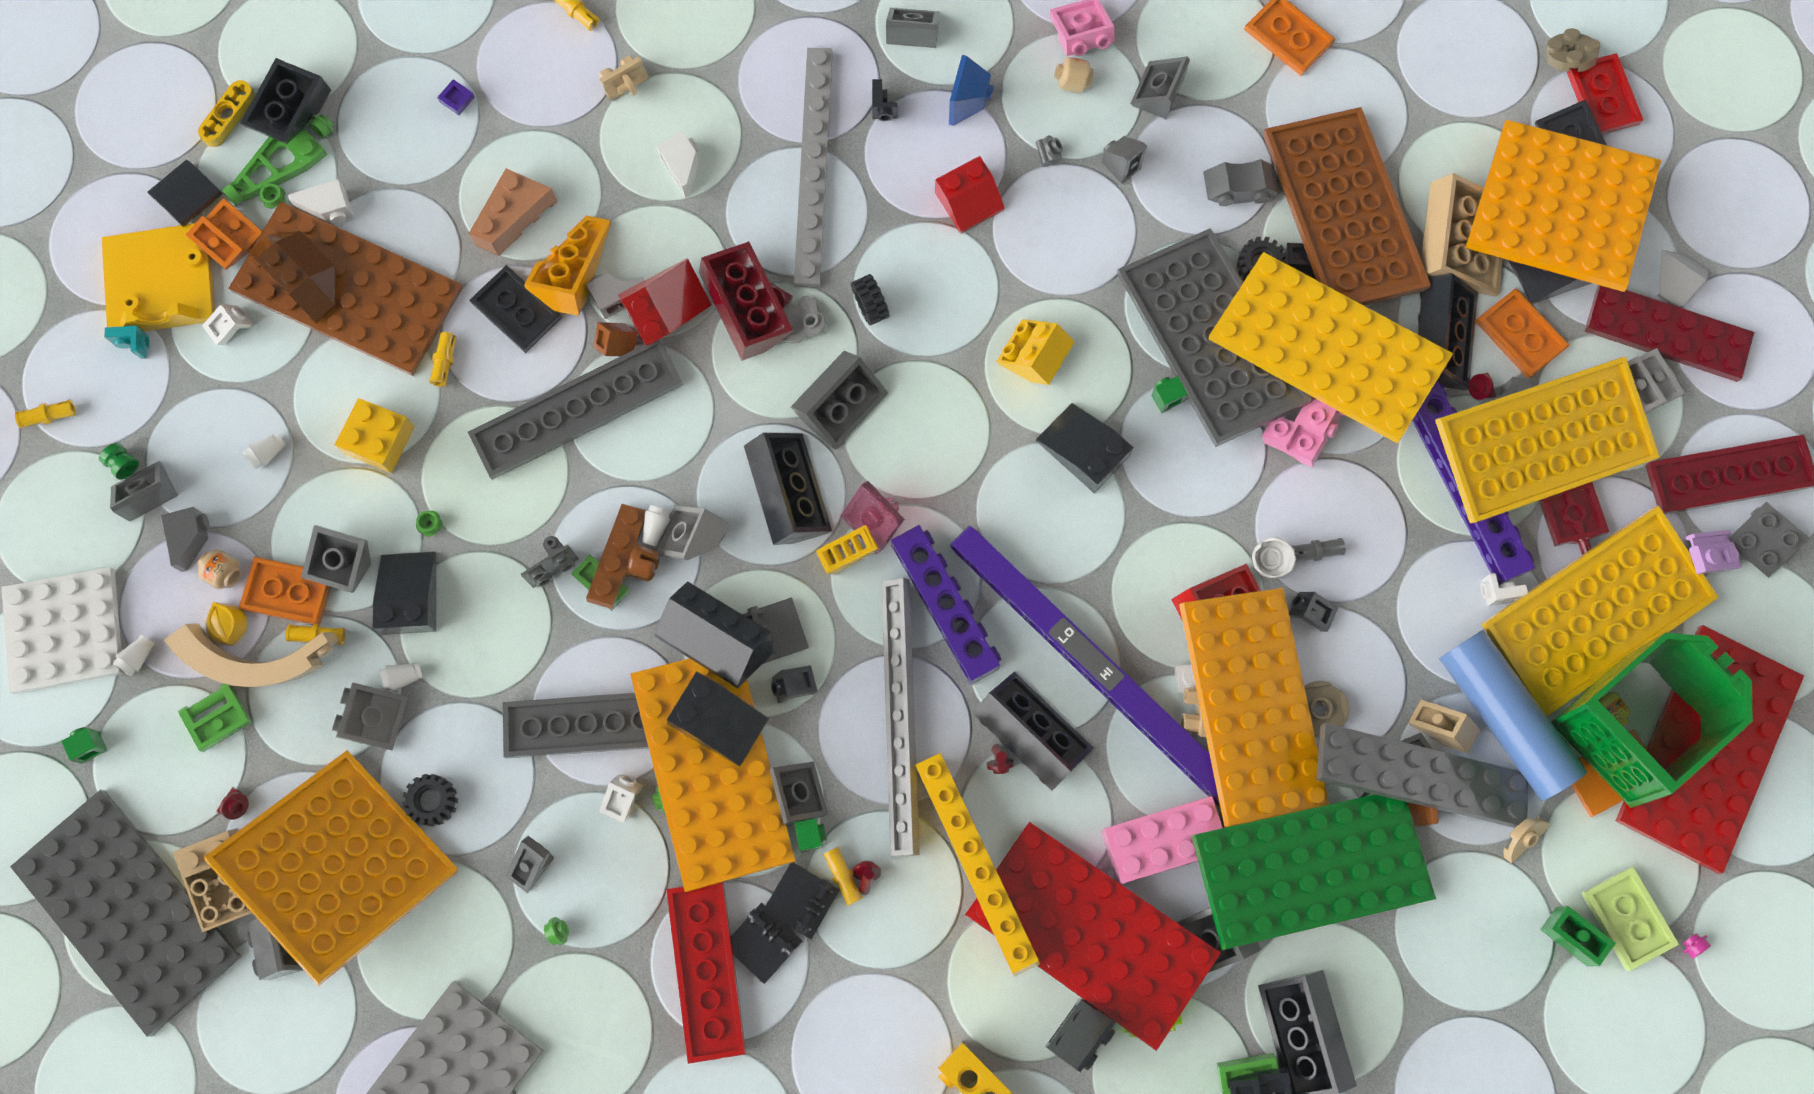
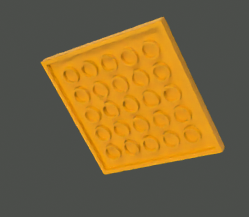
(1564, 205)
(331, 866)

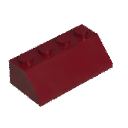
(744, 300)

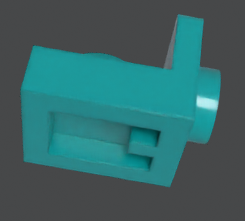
(129, 337)

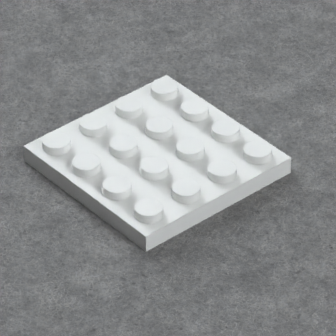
(61, 630)

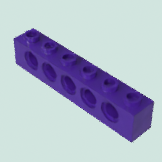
(973, 667)

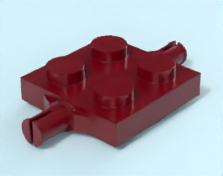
(1574, 516)

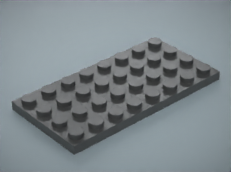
(1181, 301)
(124, 912)

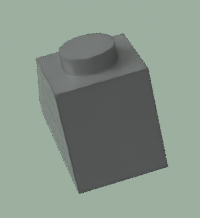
(1124, 157)
(185, 536)

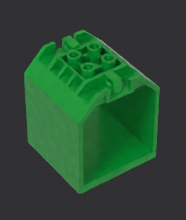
(1698, 678)

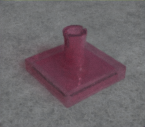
(872, 509)

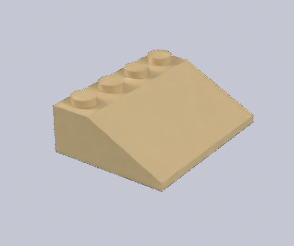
(1446, 232)

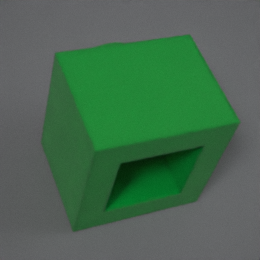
(1169, 393)
(83, 745)
(810, 835)

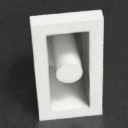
(680, 160)
(324, 201)

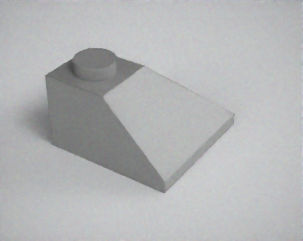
(691, 533)

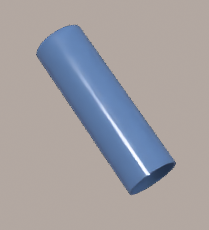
(1513, 716)

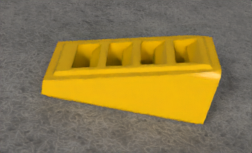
(825, 552)

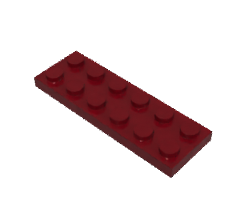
(1672, 330)
(1731, 474)

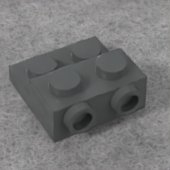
(370, 716)

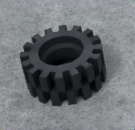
(1258, 247)
(870, 299)
(414, 794)

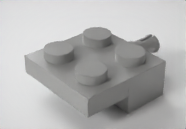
(1654, 380)

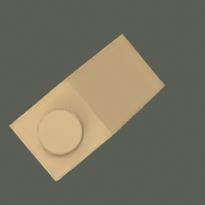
(1445, 726)

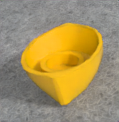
(225, 623)

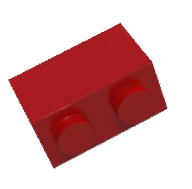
(969, 194)

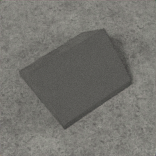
(912, 27)
(1160, 85)
(142, 492)
(336, 559)
(798, 792)

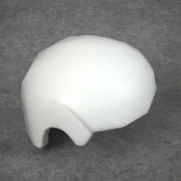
(1273, 558)

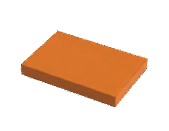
(1289, 34)
(1522, 333)
(280, 592)
(1594, 790)

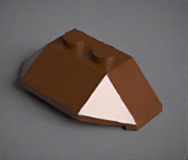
(300, 271)

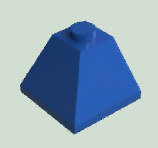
(969, 91)

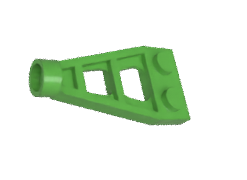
(302, 146)

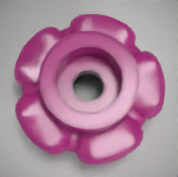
(1696, 945)

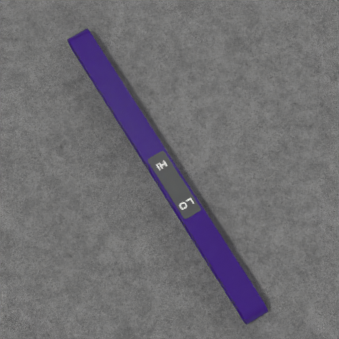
(1087, 659)

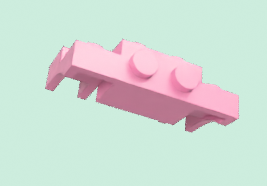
(1307, 434)

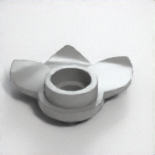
(800, 317)

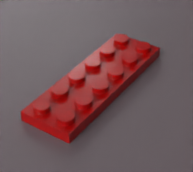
(706, 973)

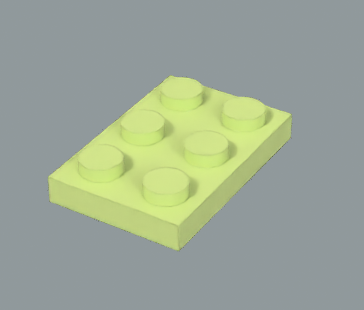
(1630, 918)

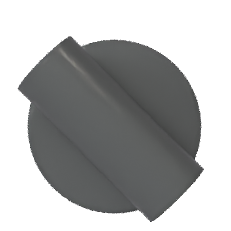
(1049, 150)

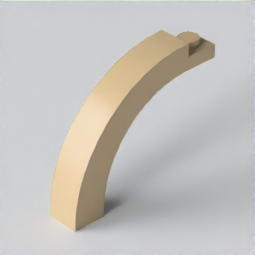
(212, 661)

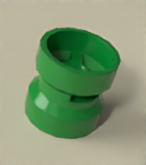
(118, 460)

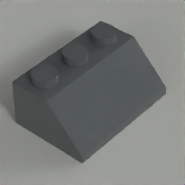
(840, 399)

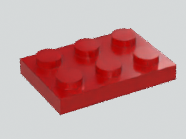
(1607, 94)

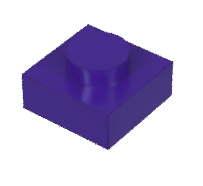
(456, 97)

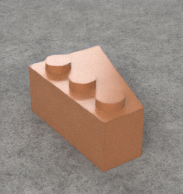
(509, 211)

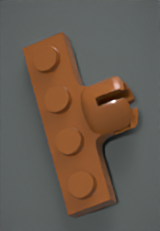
(622, 558)

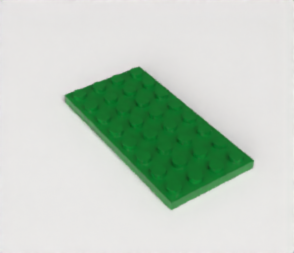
(1311, 869)

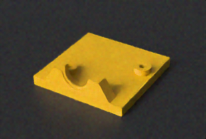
(157, 278)

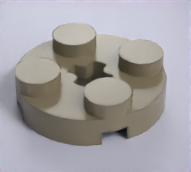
(1572, 51)
(1332, 698)

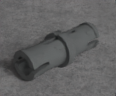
(1317, 550)

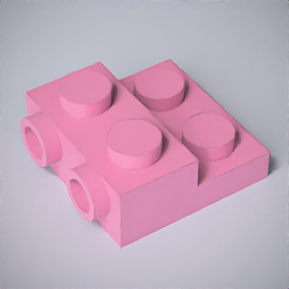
(1083, 27)

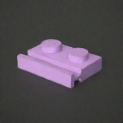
(1713, 552)

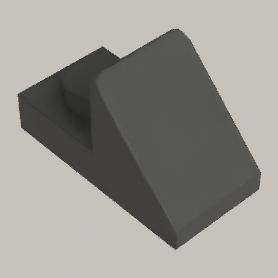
(528, 864)

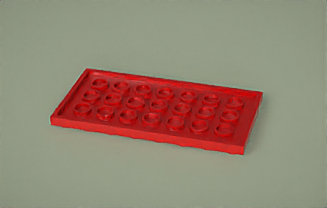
(1712, 805)
(1101, 937)

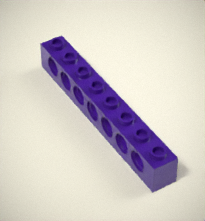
(1486, 540)

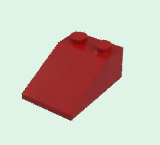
(665, 301)
(1229, 583)

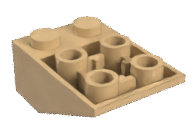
(209, 894)

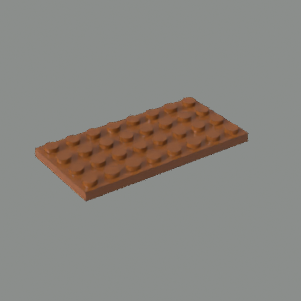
(1346, 207)
(383, 300)

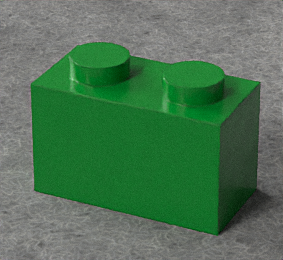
(1578, 936)

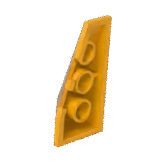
(564, 274)

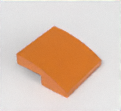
(225, 234)

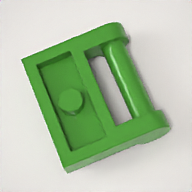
(219, 723)

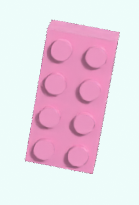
(1158, 840)

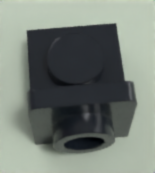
(881, 107)
(1313, 609)
(793, 683)

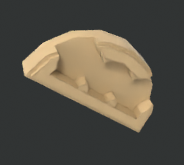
(1525, 837)

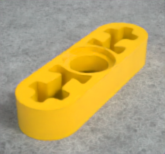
(228, 123)

